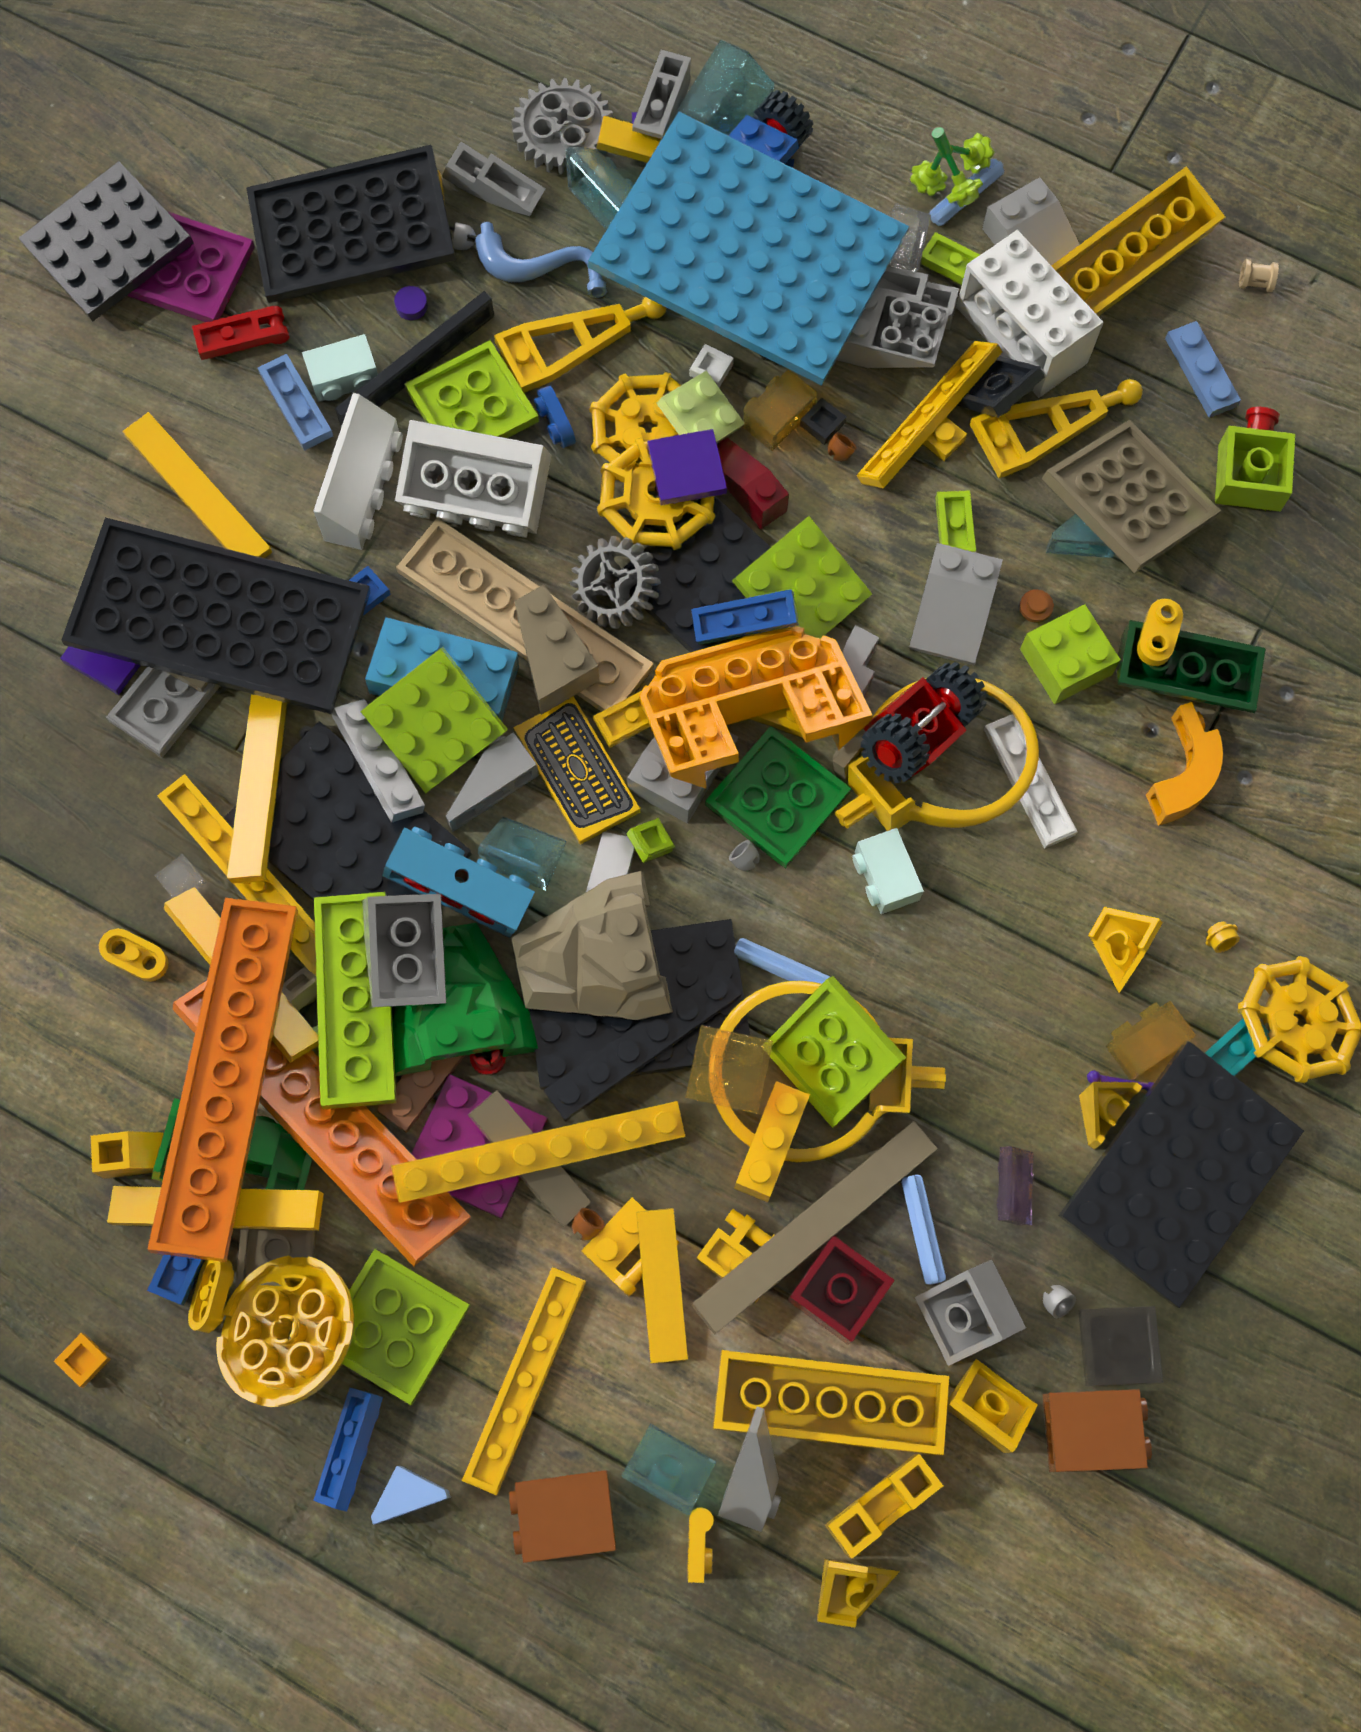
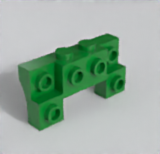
(271, 1154)

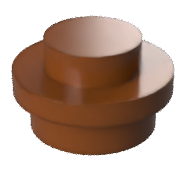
(1036, 605)

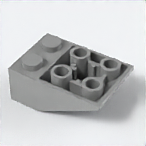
(896, 333)

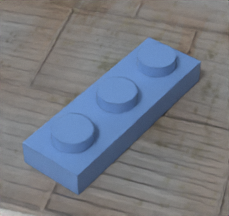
(1203, 369)
(295, 402)

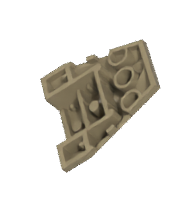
(595, 955)

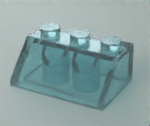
(727, 89)
(596, 183)

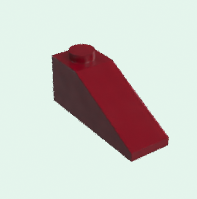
(752, 484)

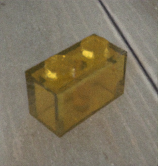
(779, 409)
(1149, 1040)

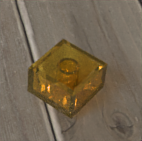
(729, 1069)

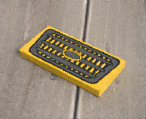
(577, 770)

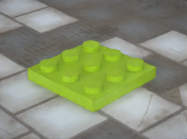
(473, 395)
(814, 570)
(434, 720)
(834, 1051)
(399, 1326)

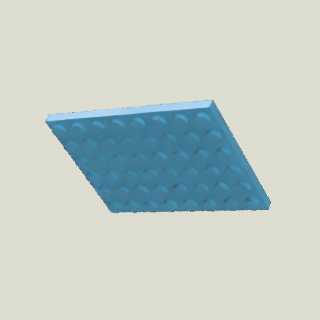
(748, 247)

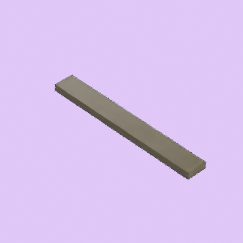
(813, 1228)

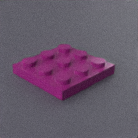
(202, 276)
(453, 1130)

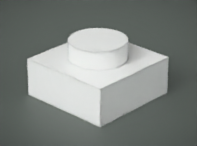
(712, 361)

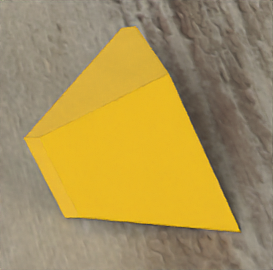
(1123, 941)
(1103, 1105)
(849, 1591)

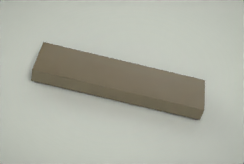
(551, 1185)

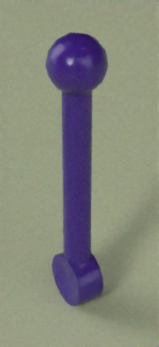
(1094, 1076)

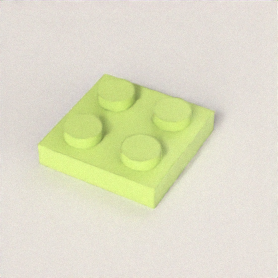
(700, 407)

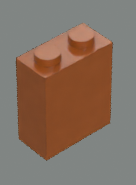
(1096, 1430)
(563, 1516)

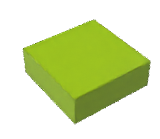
(650, 840)

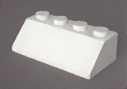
(357, 474)

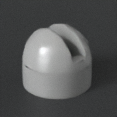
(460, 236)
(745, 856)
(1059, 1301)

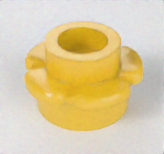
(1222, 936)

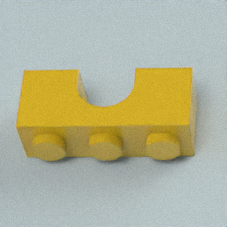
(771, 1141)
(883, 1505)

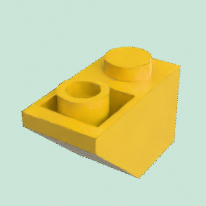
(124, 1153)

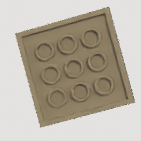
(1131, 495)

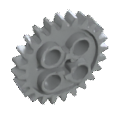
(563, 116)

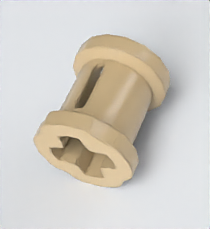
(1258, 275)

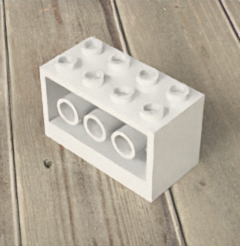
(1028, 310)
(467, 457)

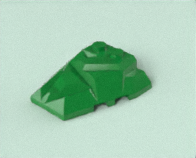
(478, 1014)

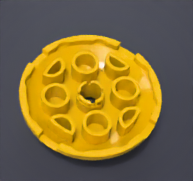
(255, 1339)

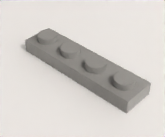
(378, 763)

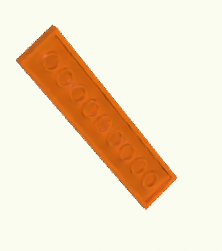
(223, 1081)
(349, 1148)

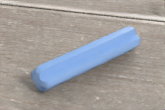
(945, 211)
(776, 963)
(923, 1229)

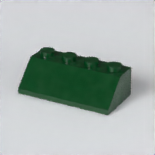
(1198, 669)

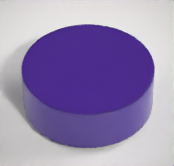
(410, 303)

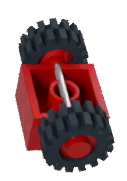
(922, 722)

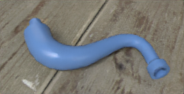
(509, 269)

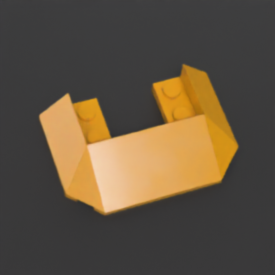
(744, 679)

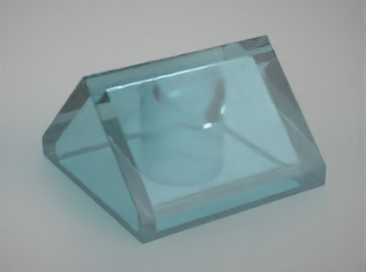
(522, 851)
(669, 1469)

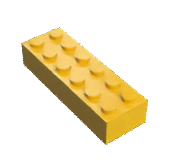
(1140, 242)
(833, 1402)

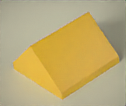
(991, 1407)

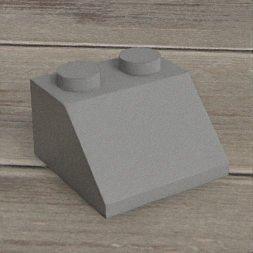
(970, 1312)

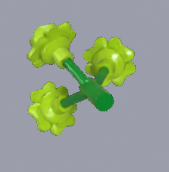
(976, 156)

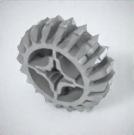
(590, 588)

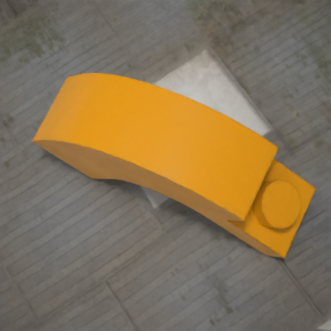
(1204, 757)

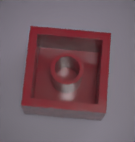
(841, 1290)

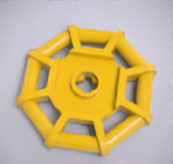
(631, 415)
(645, 507)
(1313, 1006)

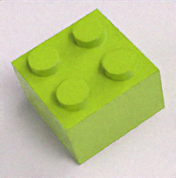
(1255, 468)
(1069, 654)

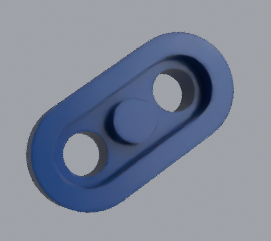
(560, 427)

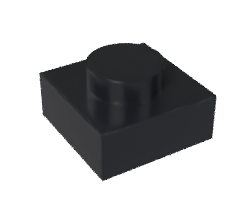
(823, 421)

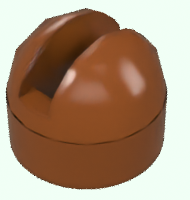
(841, 446)
(587, 1223)

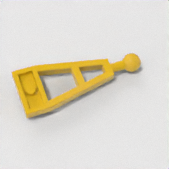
(525, 360)
(1003, 445)

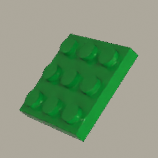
(777, 797)

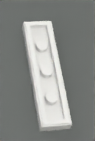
(1041, 799)

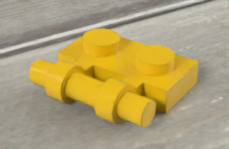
(724, 1251)

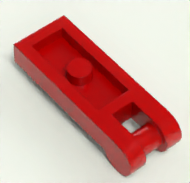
(240, 332)

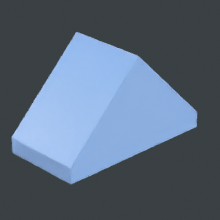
(405, 1494)

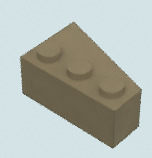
(554, 650)

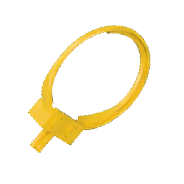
(894, 811)
(889, 1096)

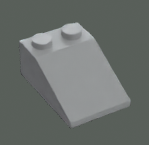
(1036, 216)
(955, 604)
(653, 783)
(404, 949)

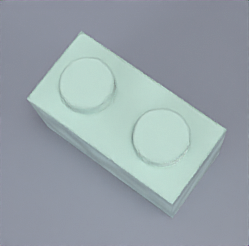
(340, 367)
(887, 871)

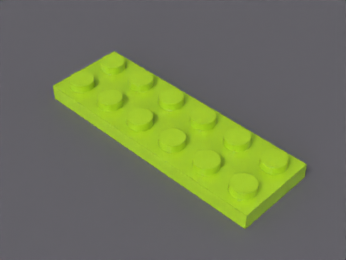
(352, 1034)

